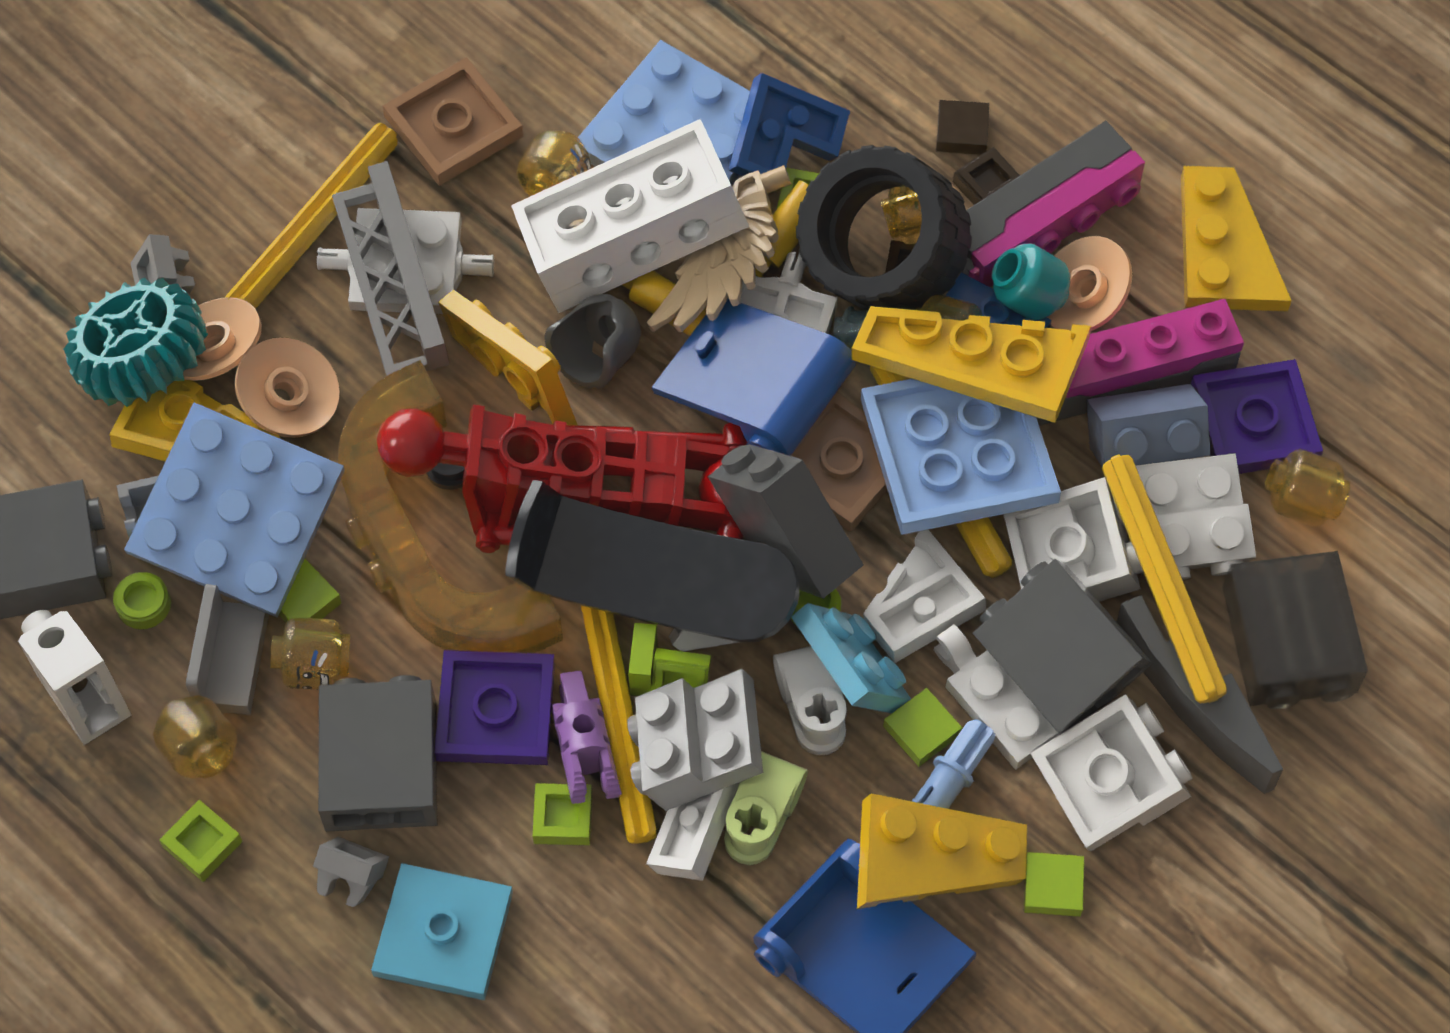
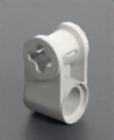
(809, 696)

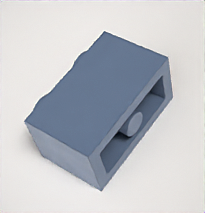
(1149, 425)

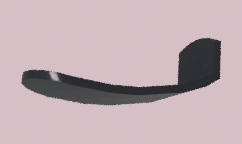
(650, 569)

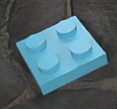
(851, 658)

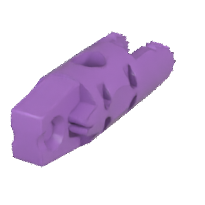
(583, 738)

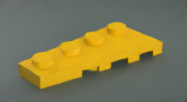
(997, 363)

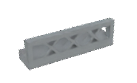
(404, 260)

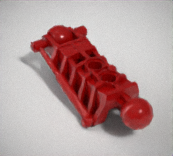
(510, 452)

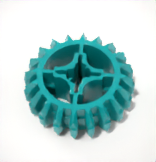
(135, 341)

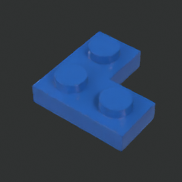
(783, 118)

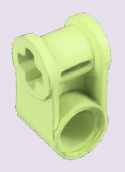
(765, 804)

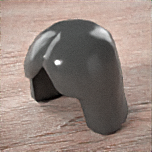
(600, 320)

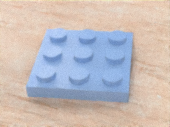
(662, 97)
(955, 455)
(235, 509)

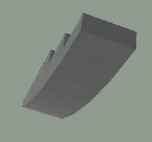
(1223, 725)

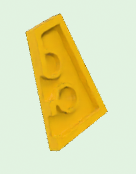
(1225, 245)
(505, 349)
(154, 425)
(933, 850)

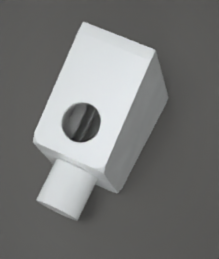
(65, 657)

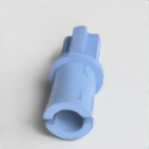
(956, 766)

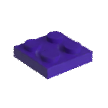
(1258, 413)
(495, 707)

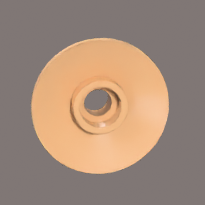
(1095, 265)
(232, 331)
(299, 372)

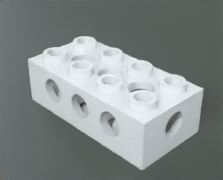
(629, 216)

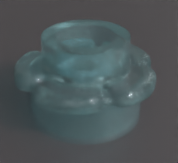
(848, 326)

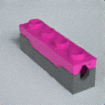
(1054, 199)
(1154, 355)

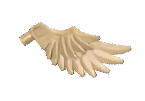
(719, 268)

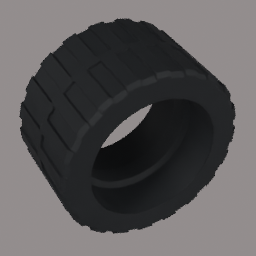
(839, 195)

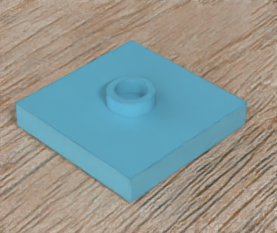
(442, 931)

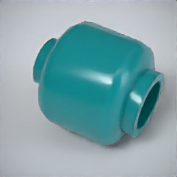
(1031, 281)

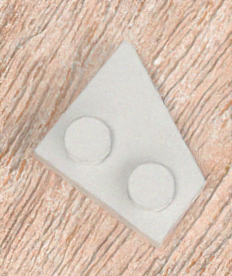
(922, 599)

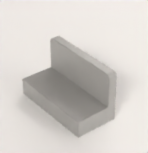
(226, 652)

